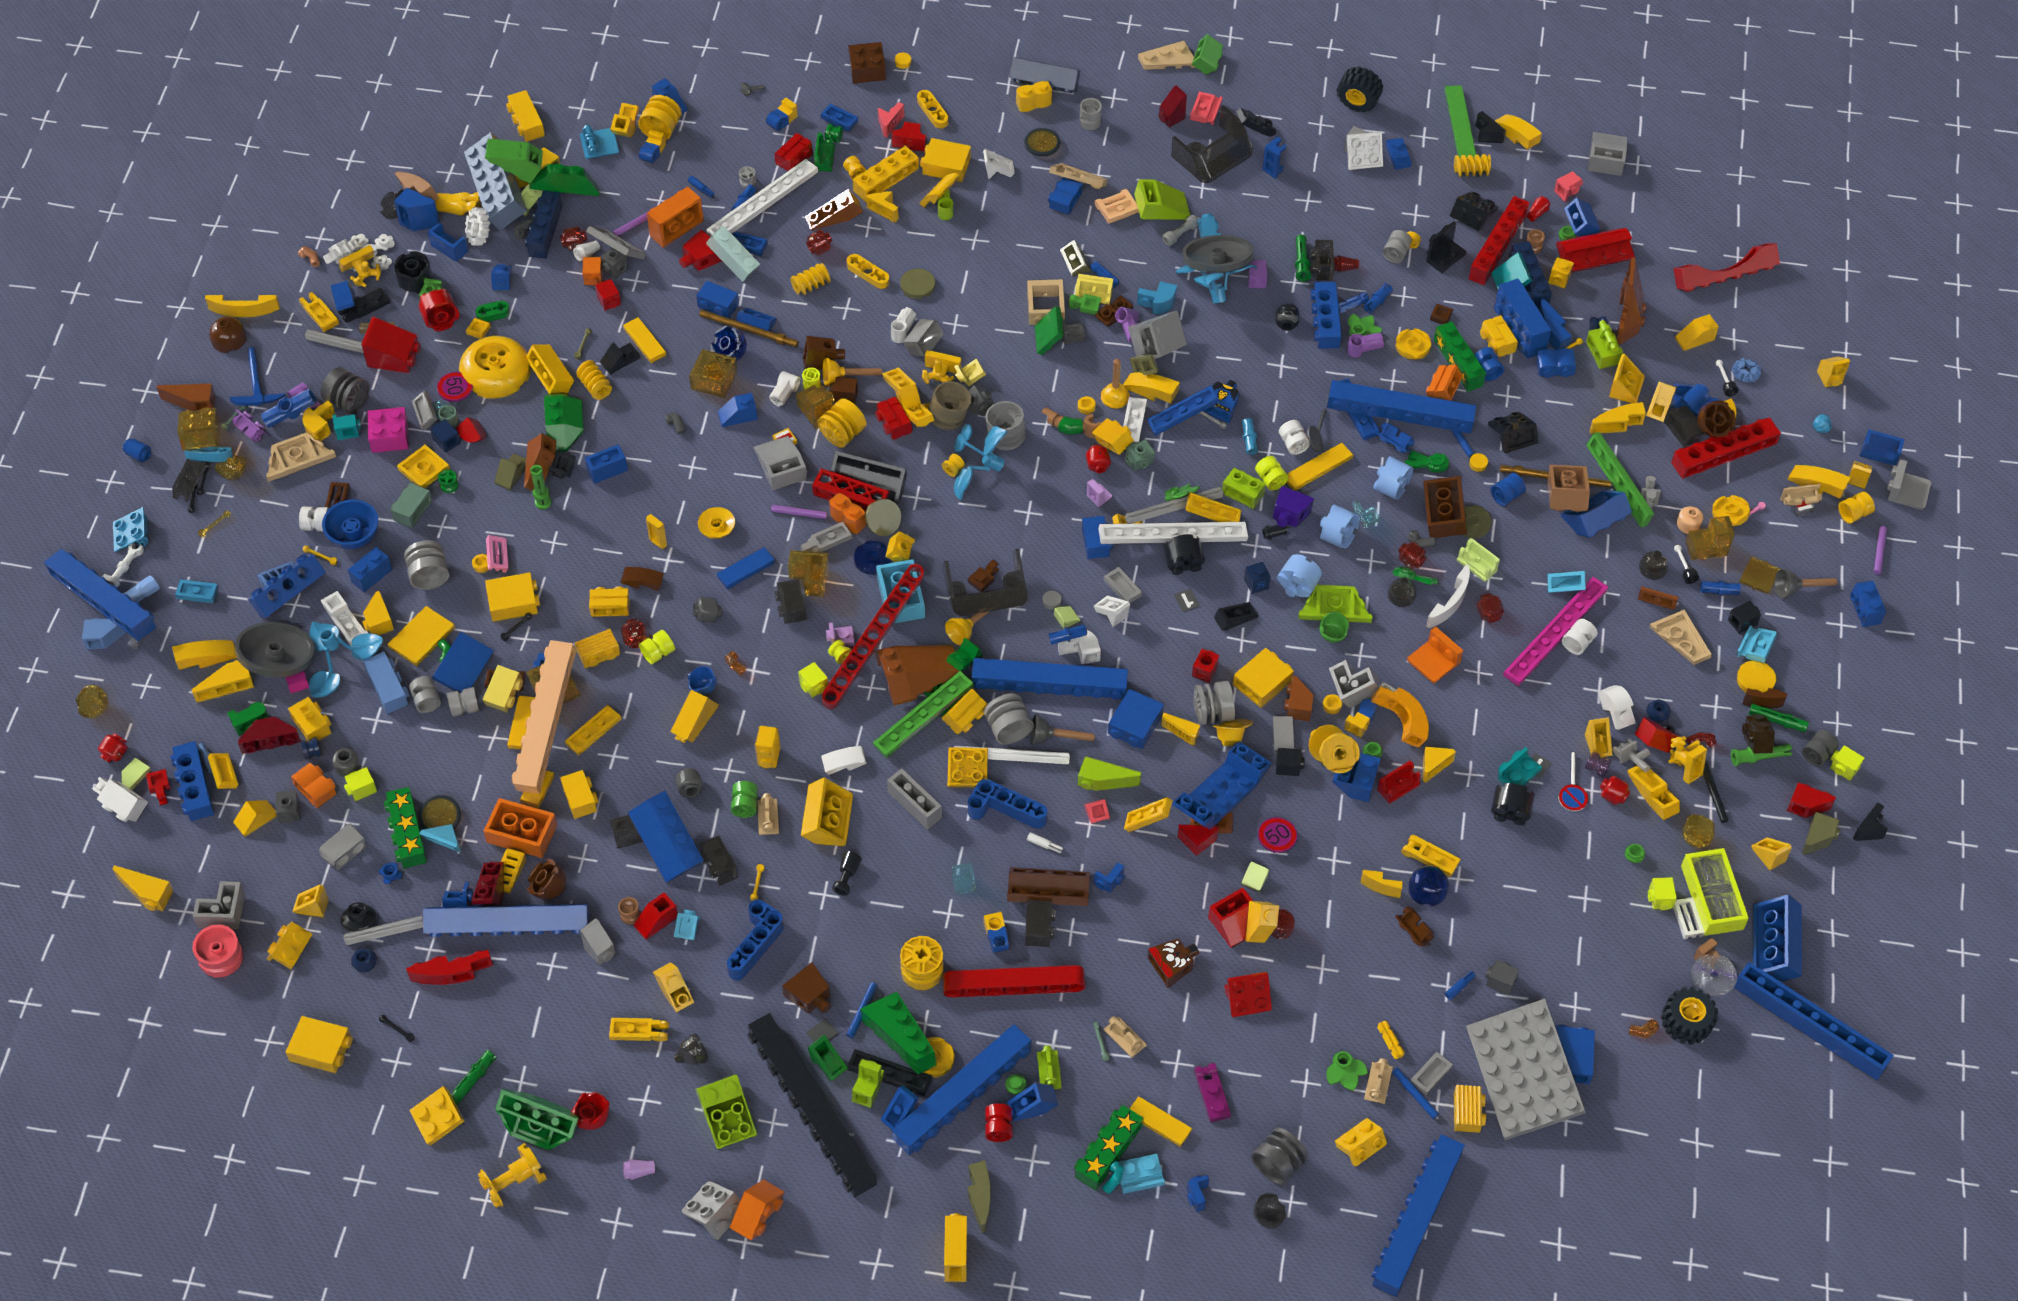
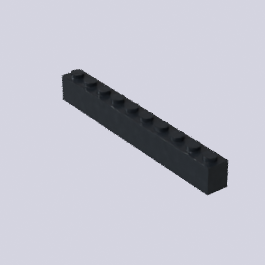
(812, 1105)

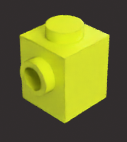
(813, 680)
(1846, 762)
(360, 784)
(1662, 893)

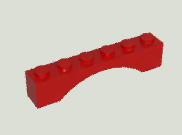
(1759, 257)

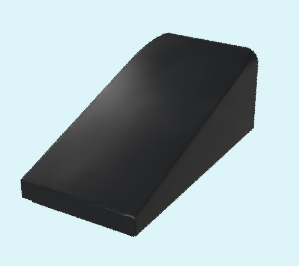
(1235, 615)

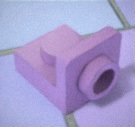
(1097, 493)
(842, 633)

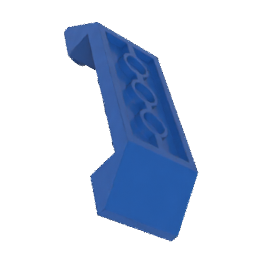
(1224, 787)

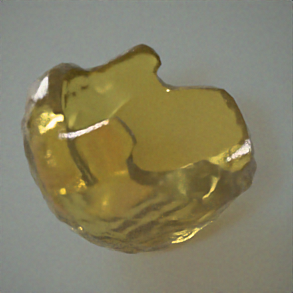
(232, 468)
(92, 701)
(1698, 831)

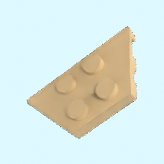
(296, 455)

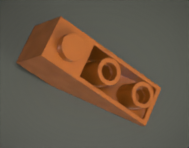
(836, 211)
(188, 396)
(539, 452)

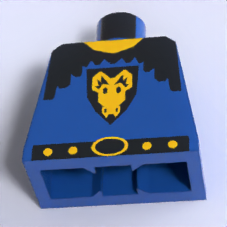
(1228, 398)

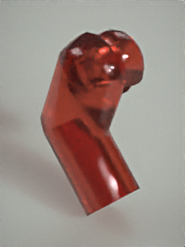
(1702, 736)

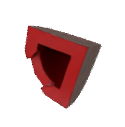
(471, 430)

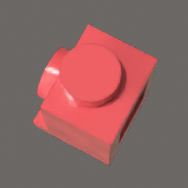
(1568, 185)

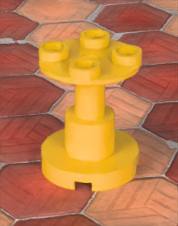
(1333, 748)
(518, 1171)

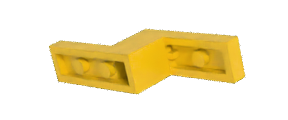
(908, 397)

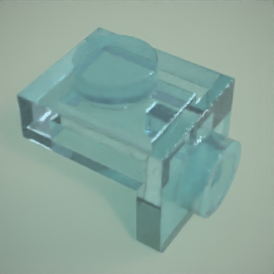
(1368, 516)

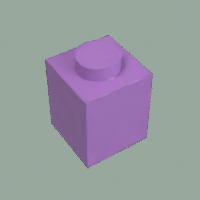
(1257, 277)

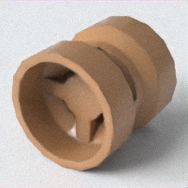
(1536, 240)
(630, 906)

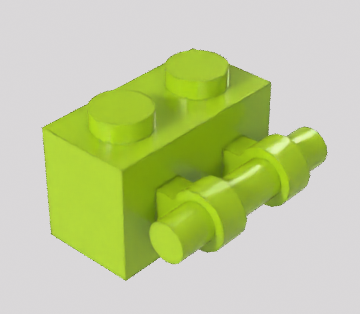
(1604, 346)

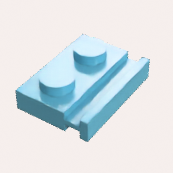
(1757, 644)
(1141, 1173)

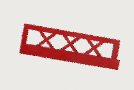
(828, 491)

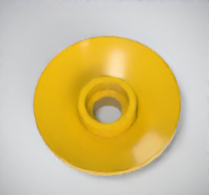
(716, 517)

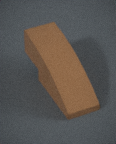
(416, 184)

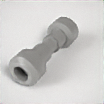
(1171, 237)

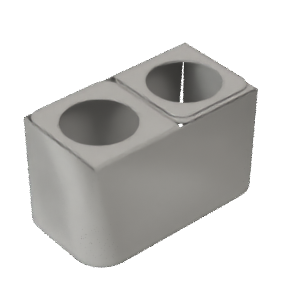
(926, 334)
(342, 847)

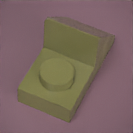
(510, 471)

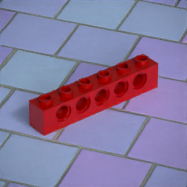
(1498, 240)
(1724, 449)

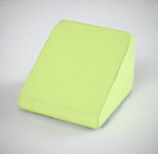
(1066, 616)
(1255, 876)

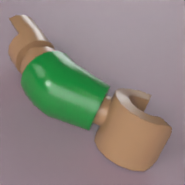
(1071, 425)

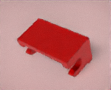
(1399, 782)

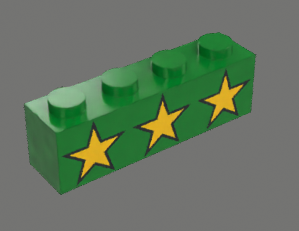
(1458, 352)
(405, 827)
(1109, 1147)

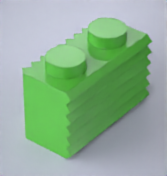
(1207, 55)

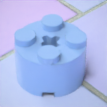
(1393, 478)
(1339, 526)
(1299, 576)

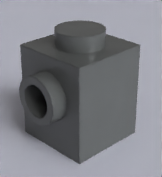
(287, 806)
(1502, 977)

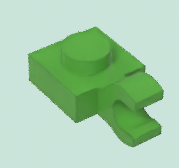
(1087, 304)

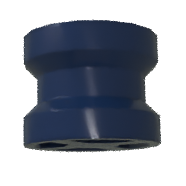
(1594, 322)
(311, 748)

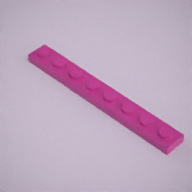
(1555, 631)

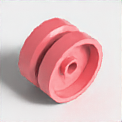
(217, 951)

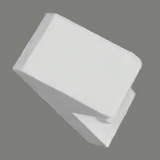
(997, 163)
(1114, 609)

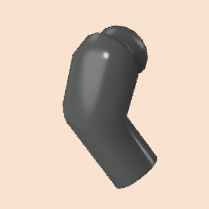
(520, 229)
(677, 421)

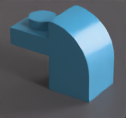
(1161, 300)

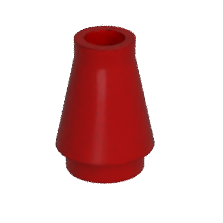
(1538, 208)

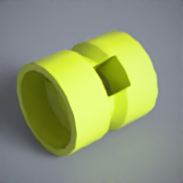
(1271, 473)
(654, 648)

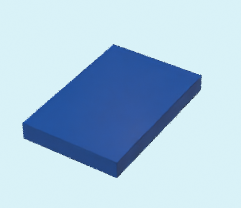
(462, 663)

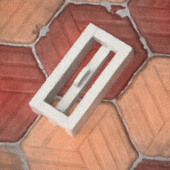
(1685, 933)

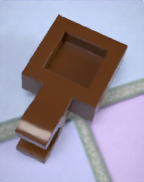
(981, 578)

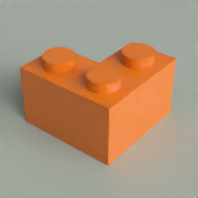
(755, 1208)

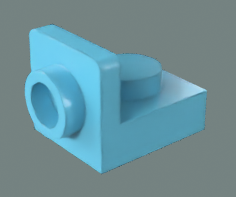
(686, 925)

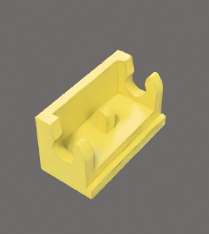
(1095, 286)

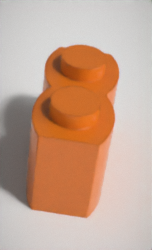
(844, 511)
(314, 785)

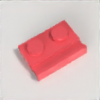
(1206, 108)

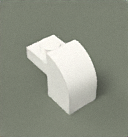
(1086, 646)
(1619, 704)

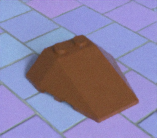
(1633, 306)
(914, 669)

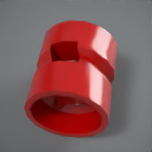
(998, 1122)

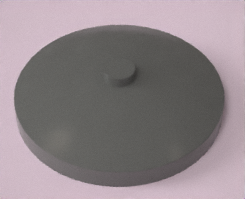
(1218, 253)
(274, 649)

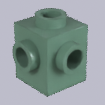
(1139, 455)

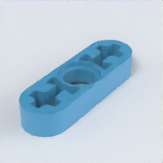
(212, 454)

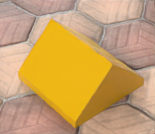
(1627, 381)

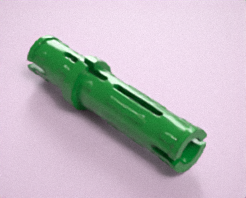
(1787, 721)
(476, 1072)

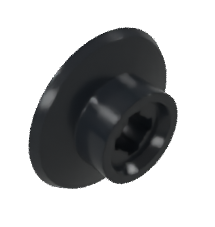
(358, 917)

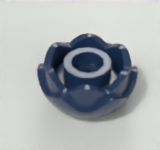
(1654, 714)
(364, 965)

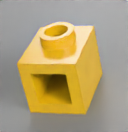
(1561, 272)

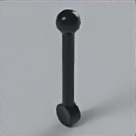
(200, 491)
(191, 509)
(504, 636)
(409, 1036)

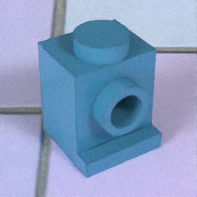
(1208, 225)

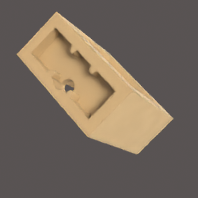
(1044, 288)

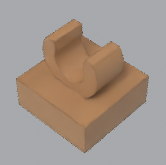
(1707, 948)

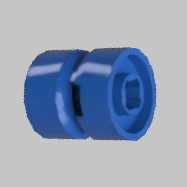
(1490, 363)
(1507, 489)

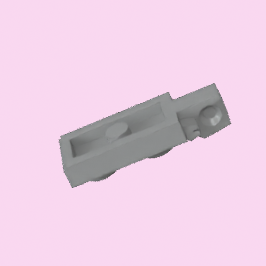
(827, 538)

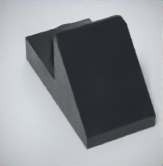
(1489, 129)
(617, 358)
(1871, 828)

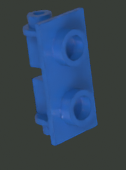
(1389, 435)

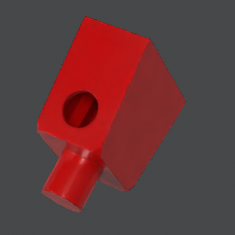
(698, 253)

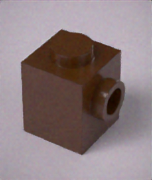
(845, 388)

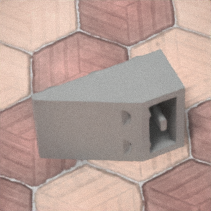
(1607, 154)
(1158, 335)
(781, 462)

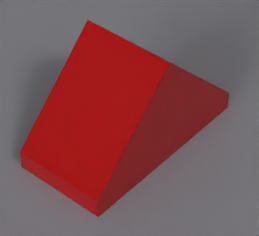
(1655, 735)
(1197, 837)

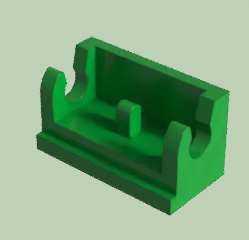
(824, 153)

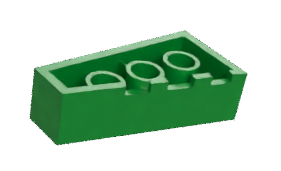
(898, 1028)

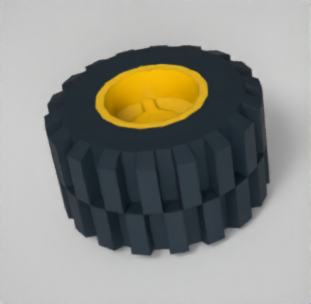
(1360, 89)
(1689, 1015)

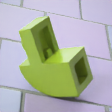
(868, 1083)

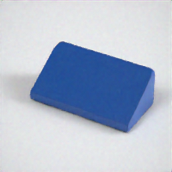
(756, 319)

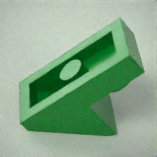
(964, 655)
(827, 1058)

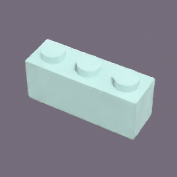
(732, 253)

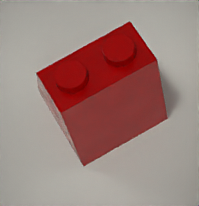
(389, 347)

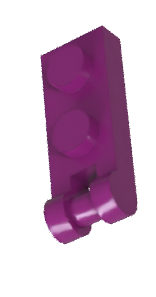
(1212, 1093)

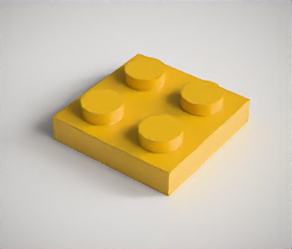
(423, 466)
(437, 1115)

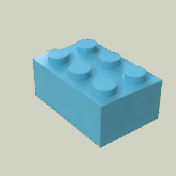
(888, 577)

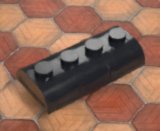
(870, 472)

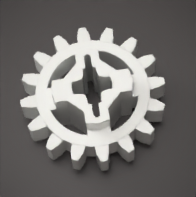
(477, 226)
(341, 250)

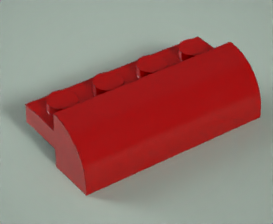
(1597, 249)

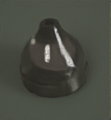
(1653, 565)
(1402, 592)
(691, 1051)

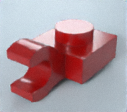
(158, 783)

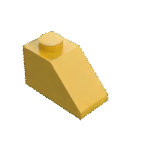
(1697, 332)
(377, 617)
(1261, 921)

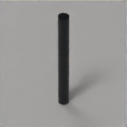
(1714, 794)

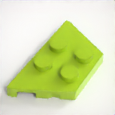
(1335, 599)

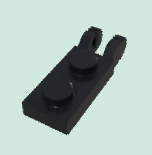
(1256, 123)
(365, 305)

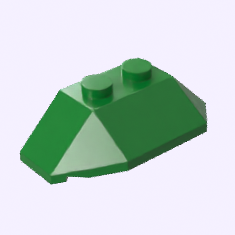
(565, 180)
(563, 419)
(535, 1119)

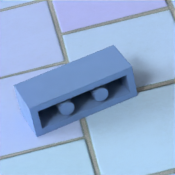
(386, 682)

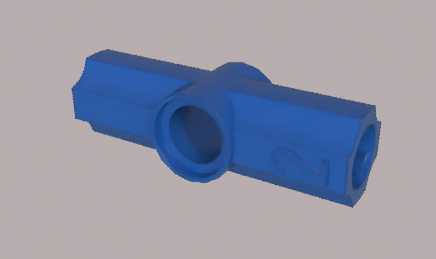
(289, 408)

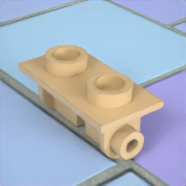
(1794, 495)
(767, 815)
(1124, 1036)
(1378, 1081)

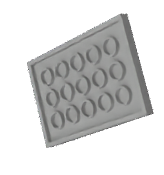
(1525, 1069)

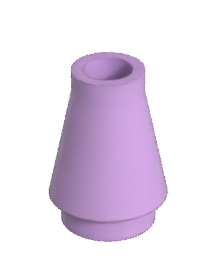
(637, 1168)

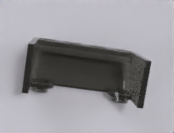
(1218, 157)
(1012, 595)

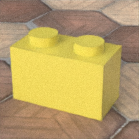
(503, 689)

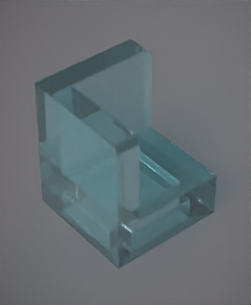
(963, 878)

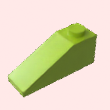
(1104, 776)

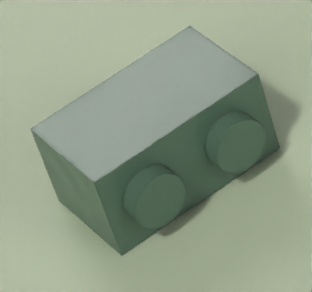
(411, 505)

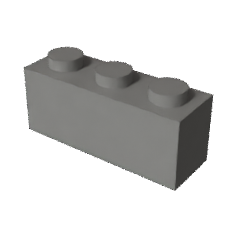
(914, 799)

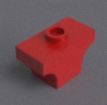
(909, 136)

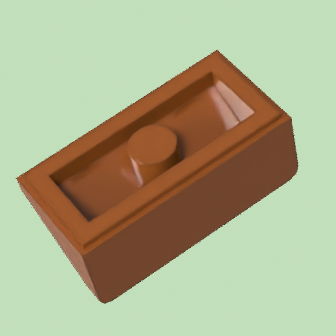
(1657, 598)

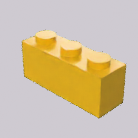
(525, 116)
(549, 369)

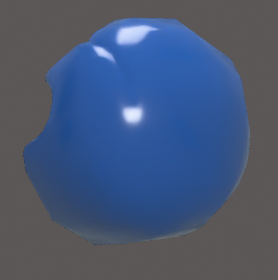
(702, 680)

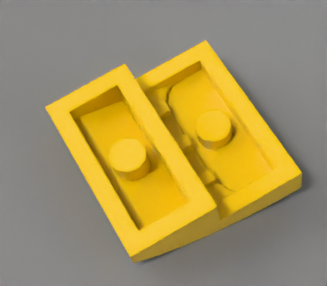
(939, 190)

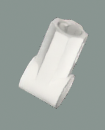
(902, 324)
(785, 386)

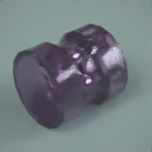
(1600, 765)

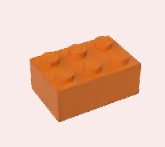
(675, 216)
(520, 828)

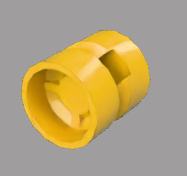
(1856, 507)

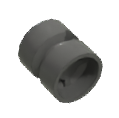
(1820, 748)

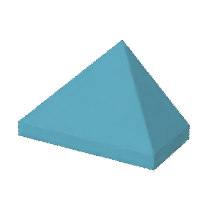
(1566, 581)
(443, 836)

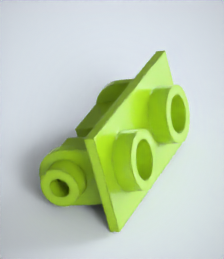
(1049, 1067)

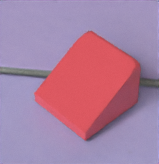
(1097, 811)

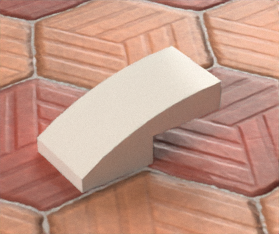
(844, 758)

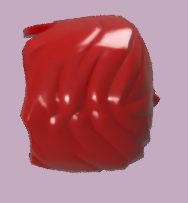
(591, 1110)

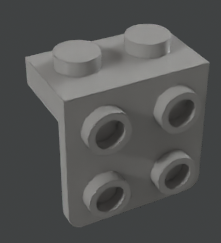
(1907, 488)
(713, 1208)

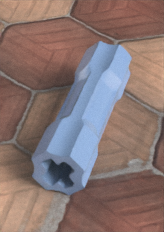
(143, 589)

